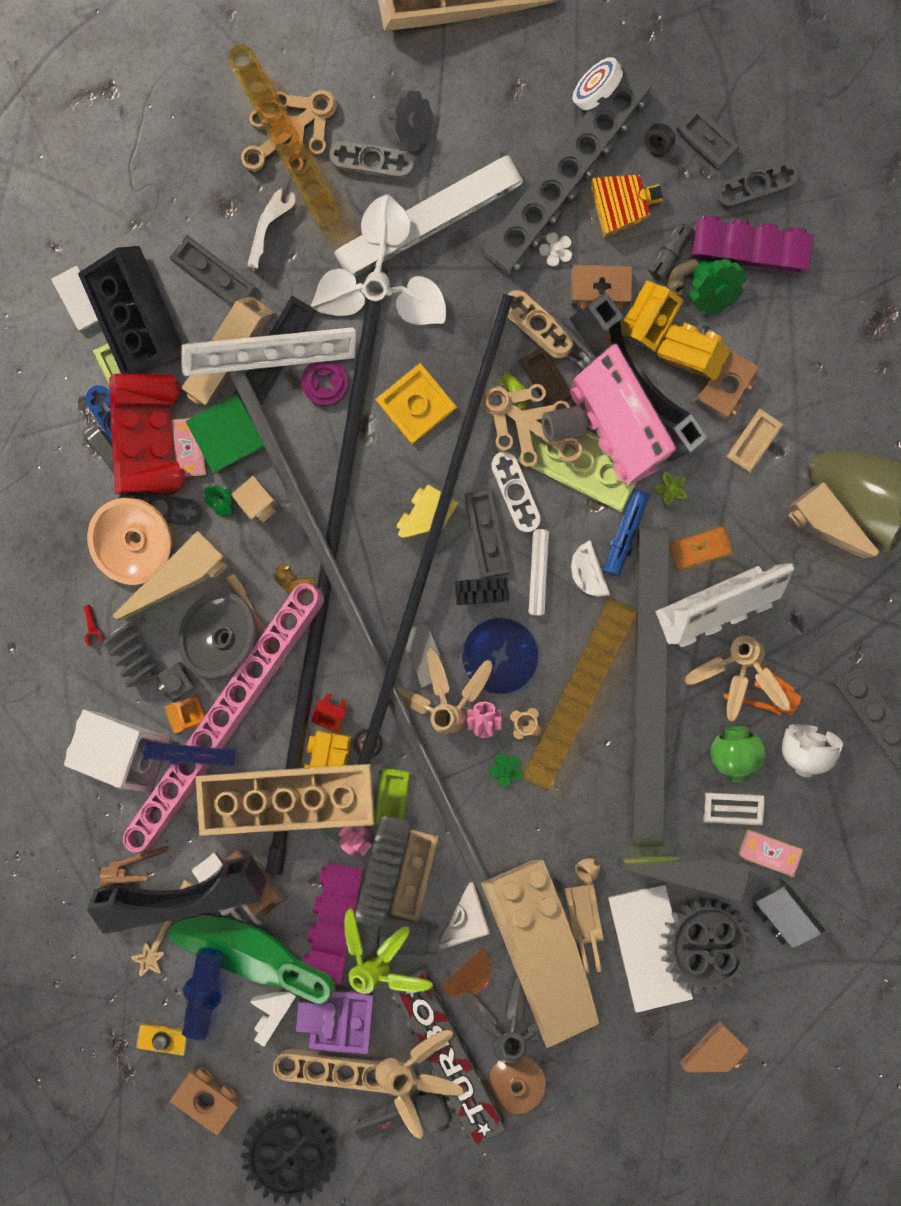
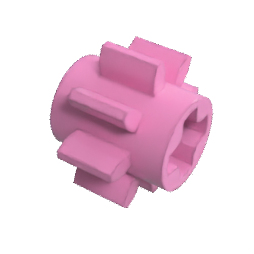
(484, 719)
(355, 839)

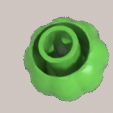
(738, 753)

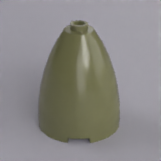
(867, 489)

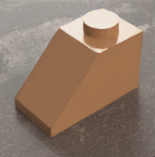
(716, 1052)

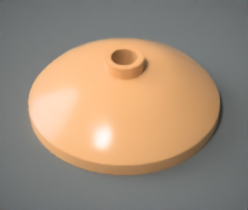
(116, 548)

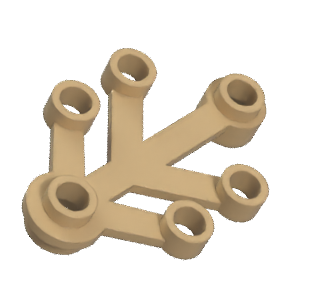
(299, 122)
(525, 421)

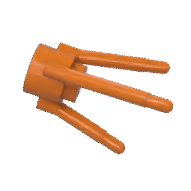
(793, 698)

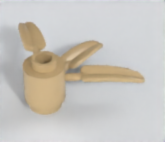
(740, 683)
(441, 714)
(399, 1080)

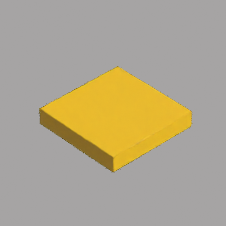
(416, 403)

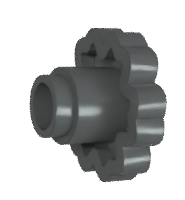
(407, 120)

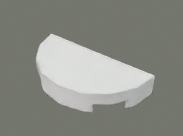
(587, 571)

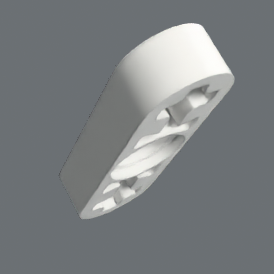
(515, 468)

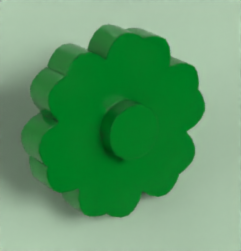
(716, 285)

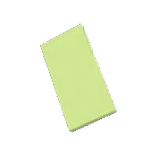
(588, 474)

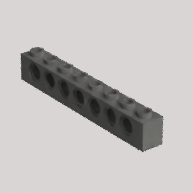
(497, 249)

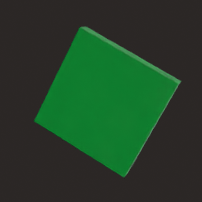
(225, 433)

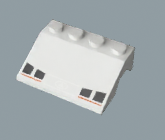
(723, 603)

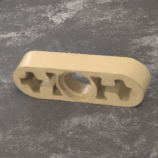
(517, 315)

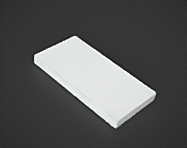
(638, 923)

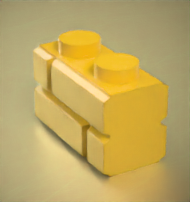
(651, 315)
(694, 351)
(328, 749)

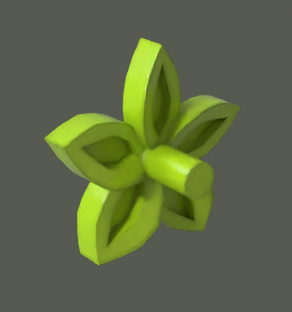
(671, 488)

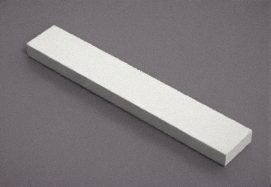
(268, 351)

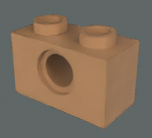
(716, 399)
(210, 1116)

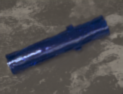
(158, 751)

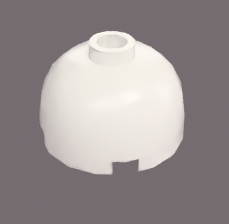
(810, 751)

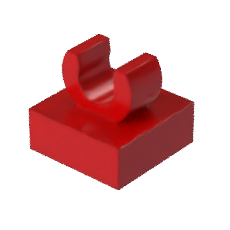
(329, 715)

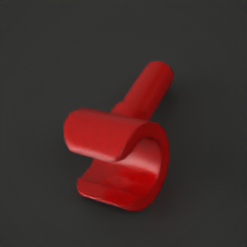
(92, 629)

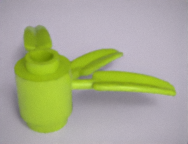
(375, 969)

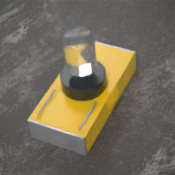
(161, 1039)

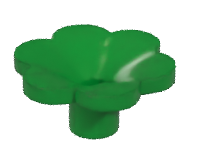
(219, 499)

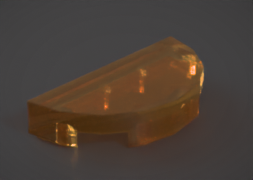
(470, 976)

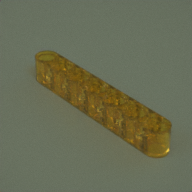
(282, 124)
(579, 694)

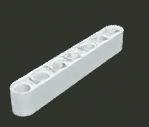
(437, 213)

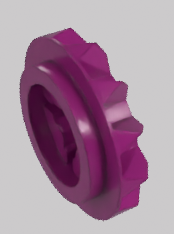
(338, 381)

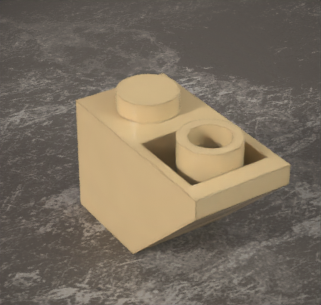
(255, 500)

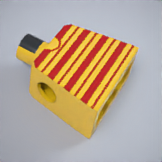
(623, 202)

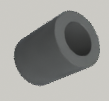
(564, 423)
(433, 1111)

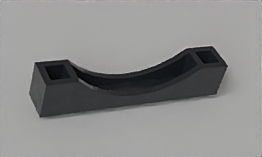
(602, 327)
(126, 907)

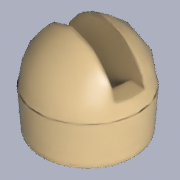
(587, 870)

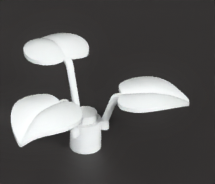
(341, 295)

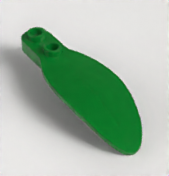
(252, 955)

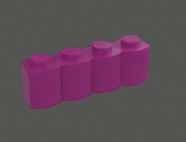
(752, 246)
(328, 936)

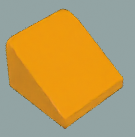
(185, 714)

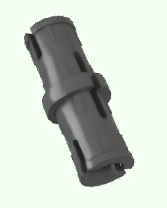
(671, 251)

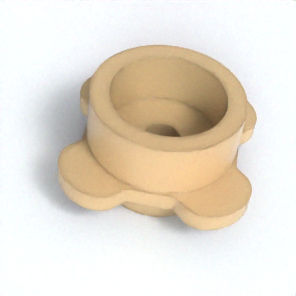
(521, 730)

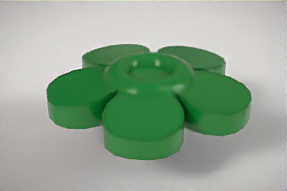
(505, 769)

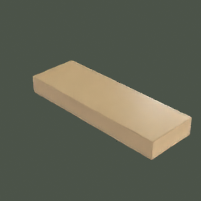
(414, 875)

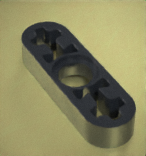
(182, 504)

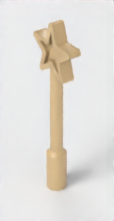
(239, 590)
(151, 955)

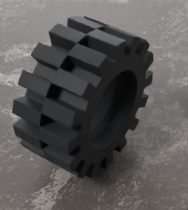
(482, 590)

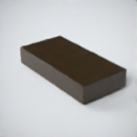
(543, 371)

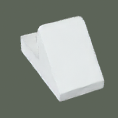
(276, 1006)

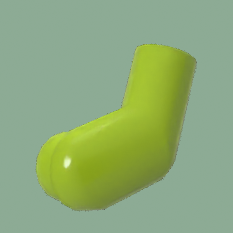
(511, 384)

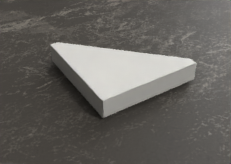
(466, 922)

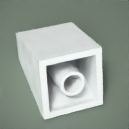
(113, 751)

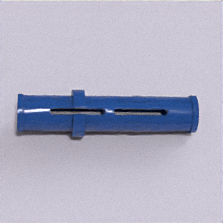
(637, 501)

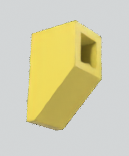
(422, 514)

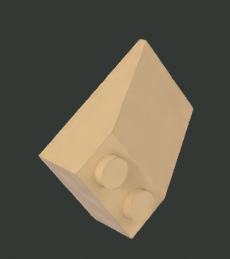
(825, 517)

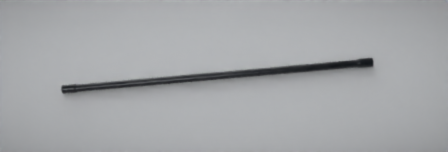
(278, 847)

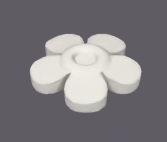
(556, 249)

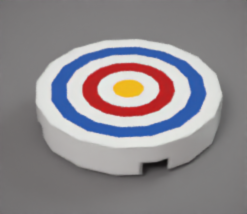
(597, 82)

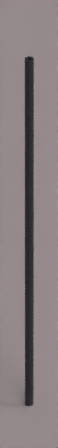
(435, 529)

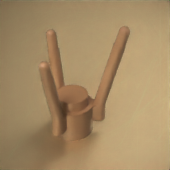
(116, 875)

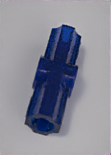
(202, 993)

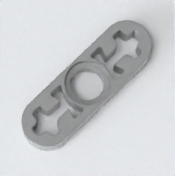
(348, 164)

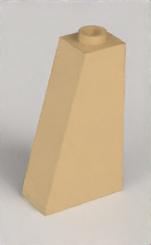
(244, 320)

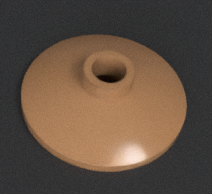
(523, 1071)

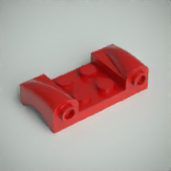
(144, 434)

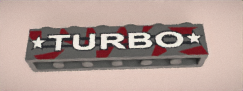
(453, 1061)

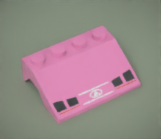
(621, 417)

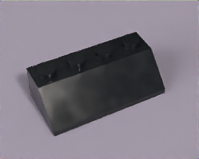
(131, 311)

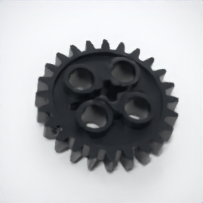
(307, 1172)

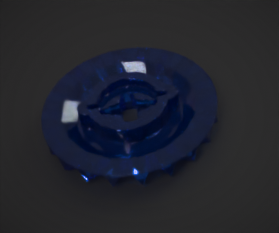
(520, 648)

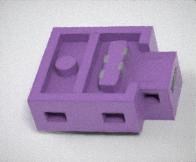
(339, 1022)

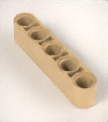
(331, 1076)

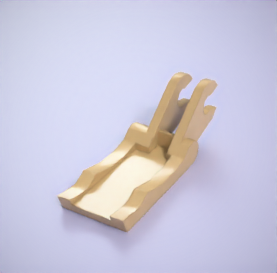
(585, 920)

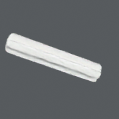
(538, 572)

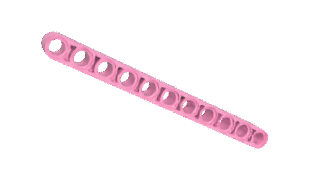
(236, 711)

